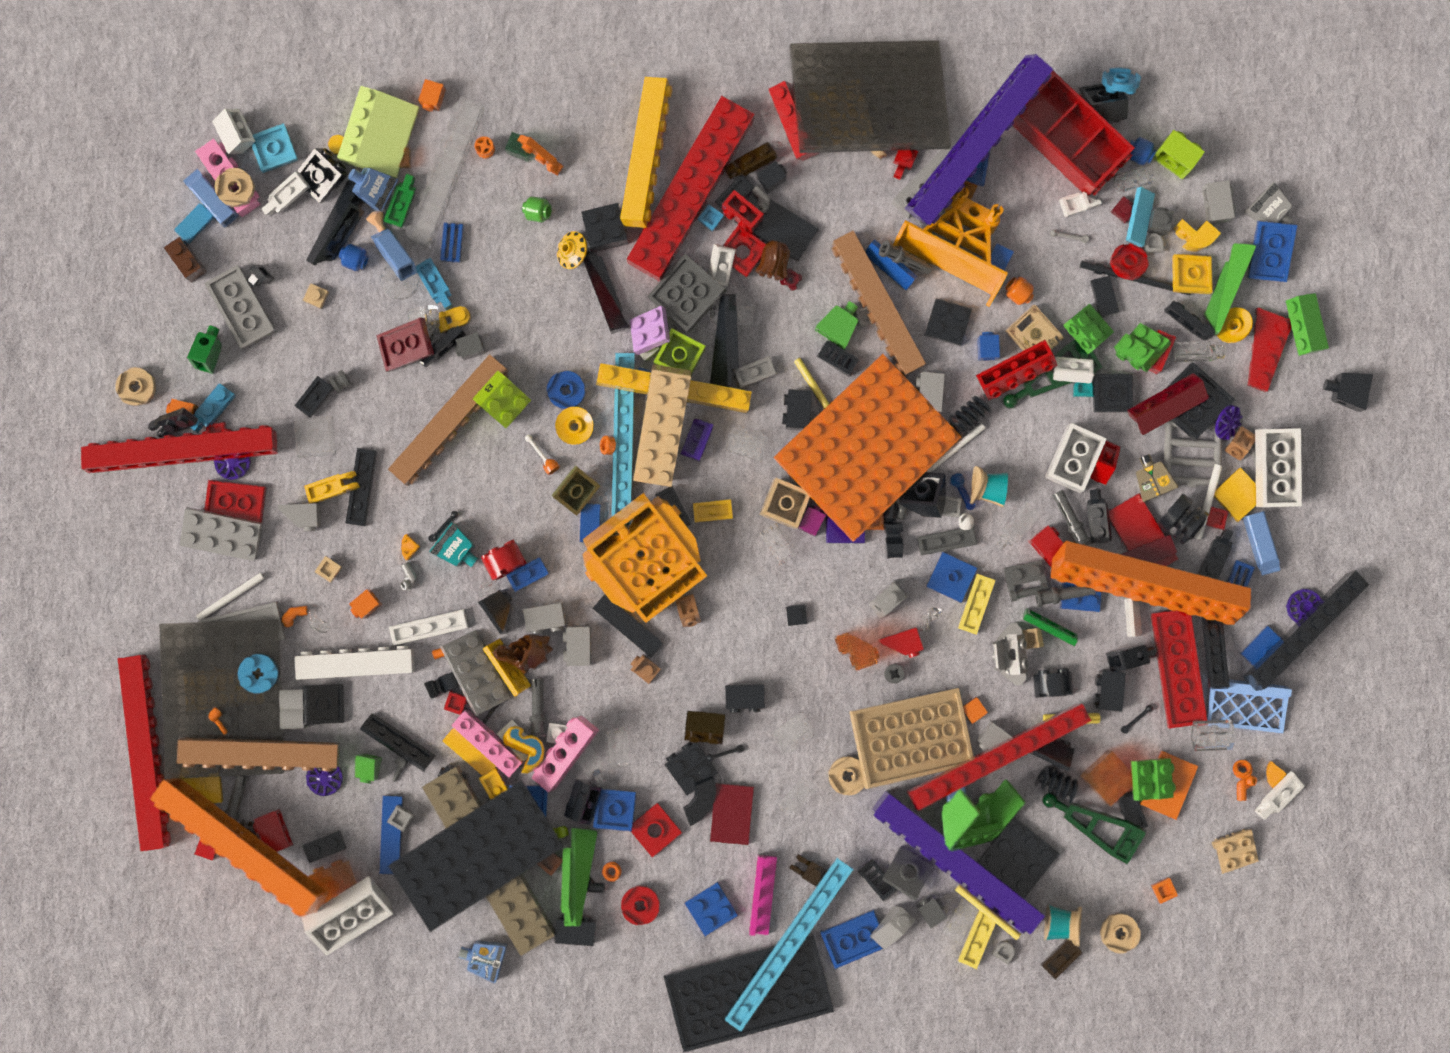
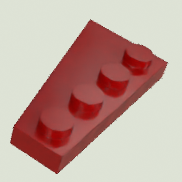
(1267, 346)

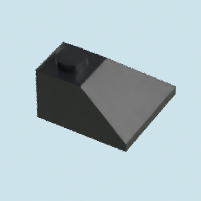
(1109, 105)
(926, 495)
(498, 609)
(1057, 753)

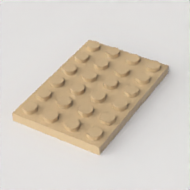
(911, 737)

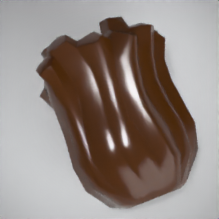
(774, 260)

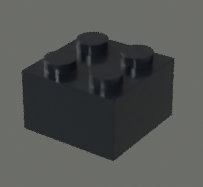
(604, 227)

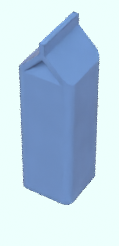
(206, 194)
(394, 254)
(1262, 543)

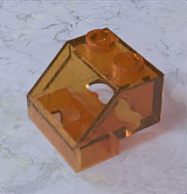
(859, 652)

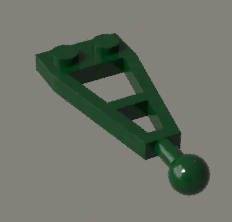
(1011, 400)
(1125, 845)

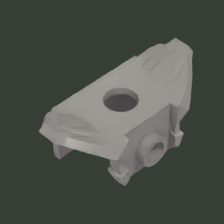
(1010, 639)

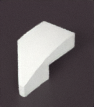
(1077, 203)

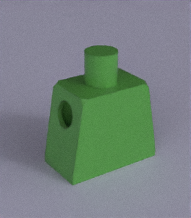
(839, 325)

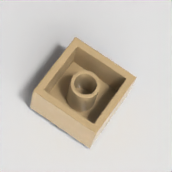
(785, 503)

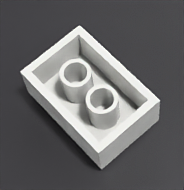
(1075, 458)

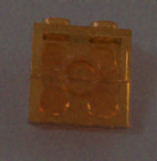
(335, 878)

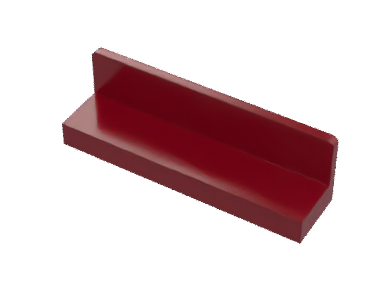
(1169, 403)

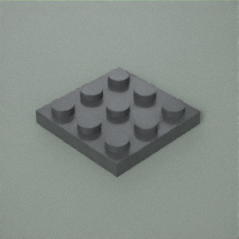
(687, 293)

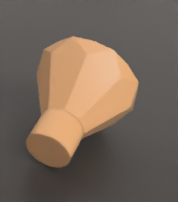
(376, 219)

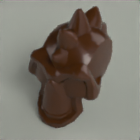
(525, 652)

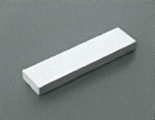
(429, 627)

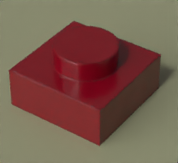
(1123, 209)

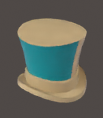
(989, 487)
(1062, 924)

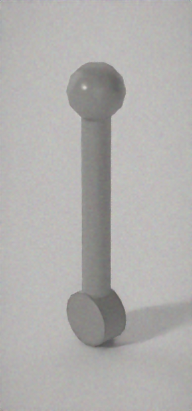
(1084, 239)

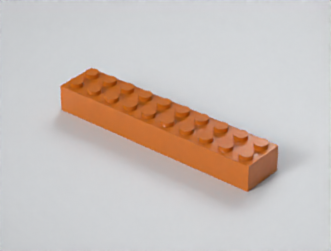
(1150, 583)
(240, 847)

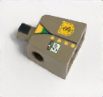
(1154, 479)

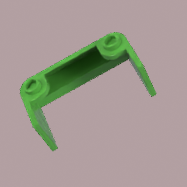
(980, 823)

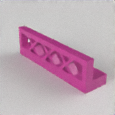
(762, 895)

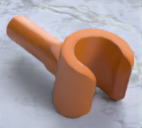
(214, 716)

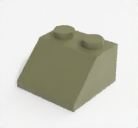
(575, 490)

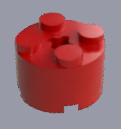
(503, 560)

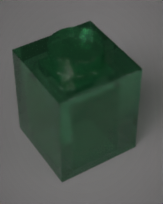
(514, 148)

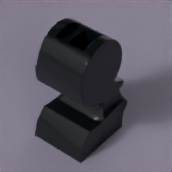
(893, 540)
(442, 685)

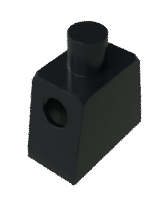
(1350, 390)
(1130, 657)

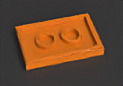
(1182, 778)

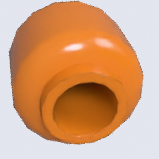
(1019, 290)

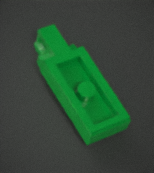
(401, 202)

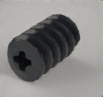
(969, 414)
(1058, 783)

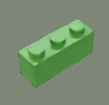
(1307, 324)

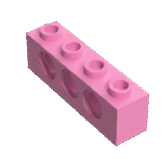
(208, 155)
(585, 732)
(487, 742)

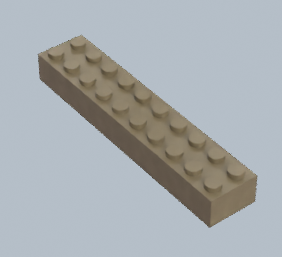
(514, 901)

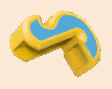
(528, 745)

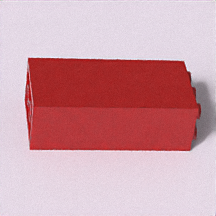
(1073, 136)

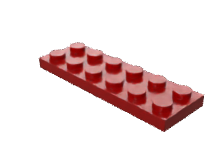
(1178, 668)

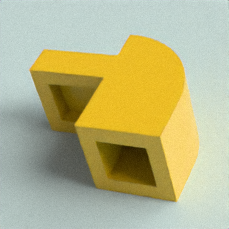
(1198, 239)

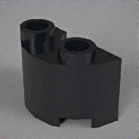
(1053, 684)

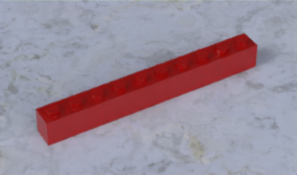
(179, 450)
(143, 750)
(998, 756)

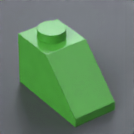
(367, 767)

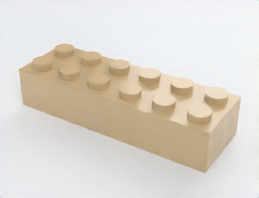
(662, 425)

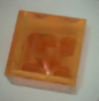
(1108, 777)

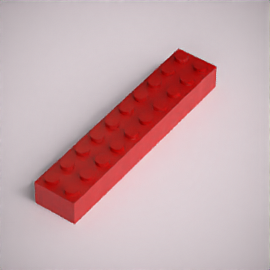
(690, 188)

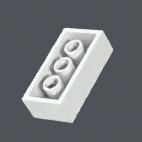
(1278, 467)
(347, 915)

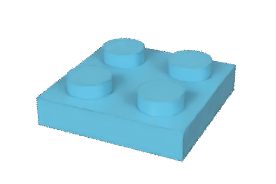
(273, 148)

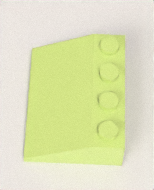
(378, 132)

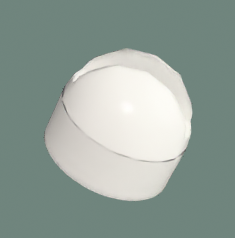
(968, 521)

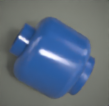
(1143, 151)
(353, 257)

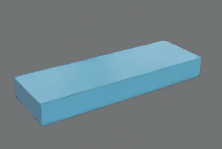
(1140, 217)

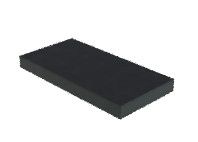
(784, 226)

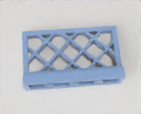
(1244, 688)

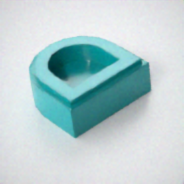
(1083, 389)

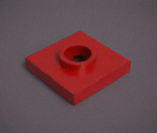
(755, 246)
(669, 829)

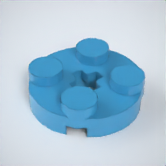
(1121, 80)
(267, 667)

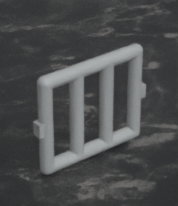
(1169, 460)

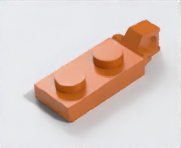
(541, 154)

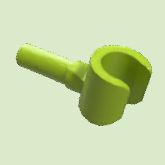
(561, 831)

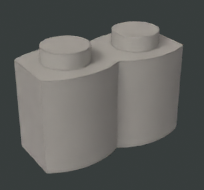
(291, 709)

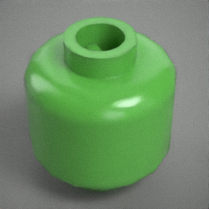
(537, 209)

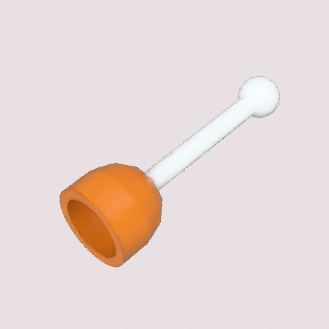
(550, 465)

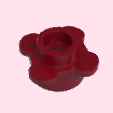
(791, 284)

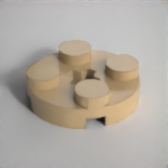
(241, 196)
(129, 378)
(837, 771)
(1124, 943)

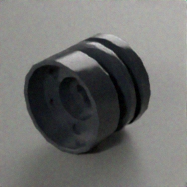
(1183, 519)

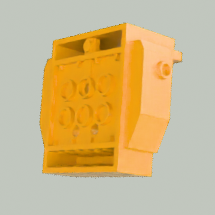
(665, 543)

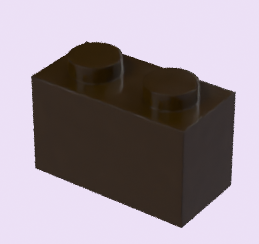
(704, 727)

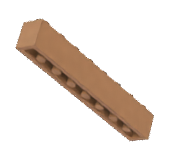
(879, 305)
(444, 424)
(258, 753)

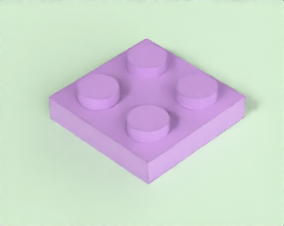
(649, 330)

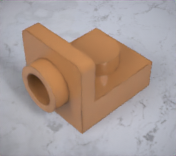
(1241, 443)
(688, 611)
(644, 668)

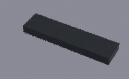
(360, 497)
(628, 626)
(1215, 654)
(397, 742)

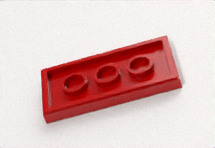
(1137, 526)

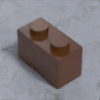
(185, 259)

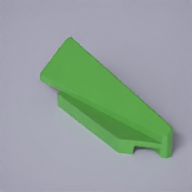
(1228, 285)
(576, 874)

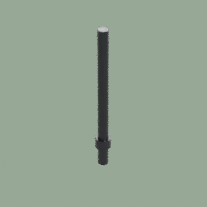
(1100, 269)

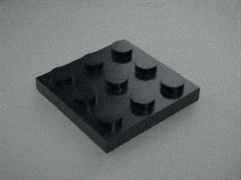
(1201, 417)
(1018, 857)

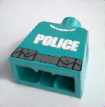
(454, 547)

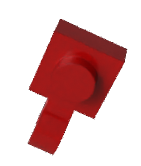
(904, 159)

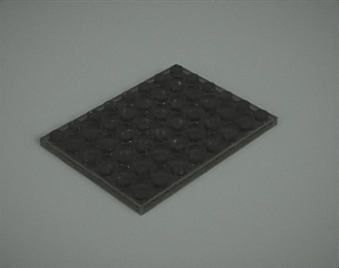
(869, 96)
(201, 674)

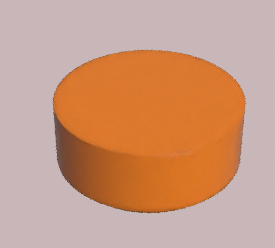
(607, 445)

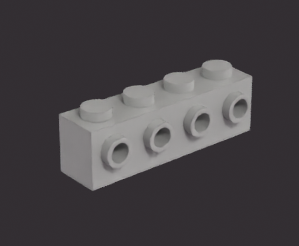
(916, 183)

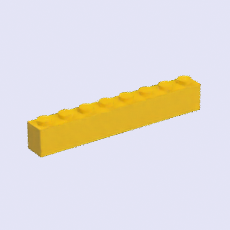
(645, 152)
(698, 393)

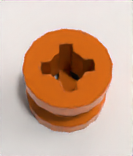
(482, 144)

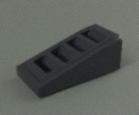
(854, 360)
(867, 867)

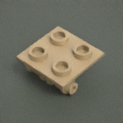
(1236, 850)

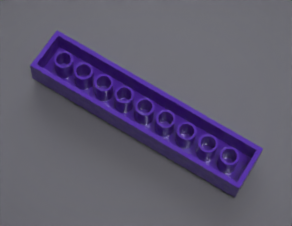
(979, 138)
(962, 867)

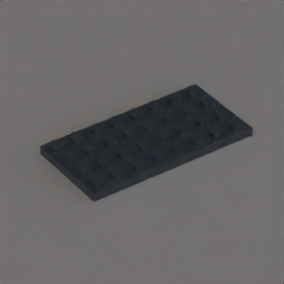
(476, 855)
(708, 992)

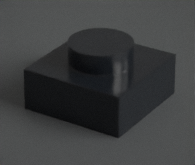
(796, 615)

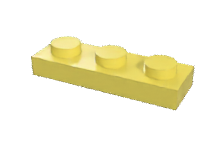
(976, 604)
(977, 940)

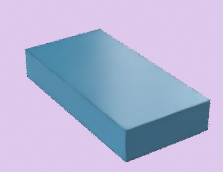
(194, 223)

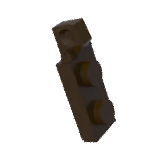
(751, 161)

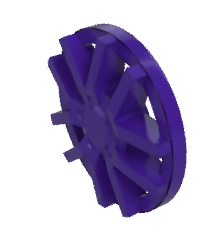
(1229, 423)
(232, 465)
(1303, 605)
(324, 778)

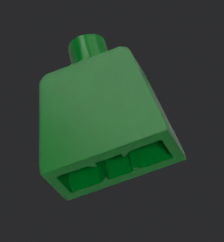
(205, 350)

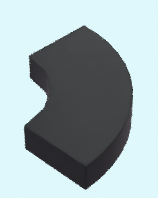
(702, 801)

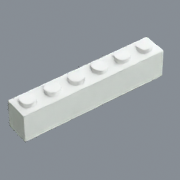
(354, 664)

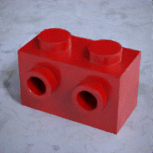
(742, 211)

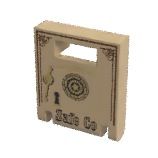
(1035, 332)

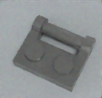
(1024, 574)

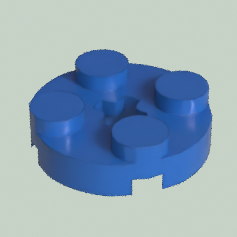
(562, 380)

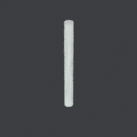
(957, 446)
(1209, 497)
(231, 596)

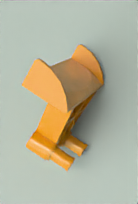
(951, 257)

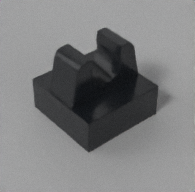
(259, 275)

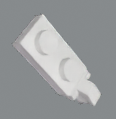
(285, 194)
(1280, 795)

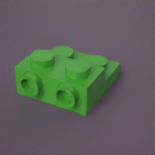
(1088, 328)
(1141, 347)
(1152, 779)

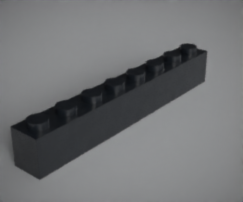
(1306, 630)

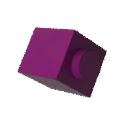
(812, 520)

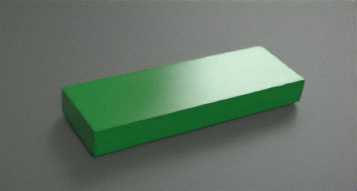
(1050, 626)

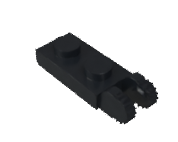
(1189, 321)
(173, 422)

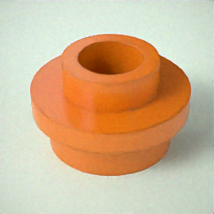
(1242, 764)
(609, 877)

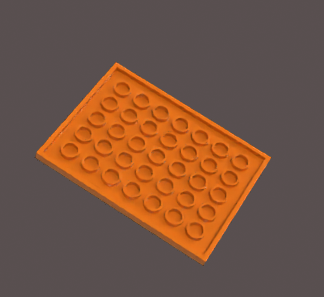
(867, 447)

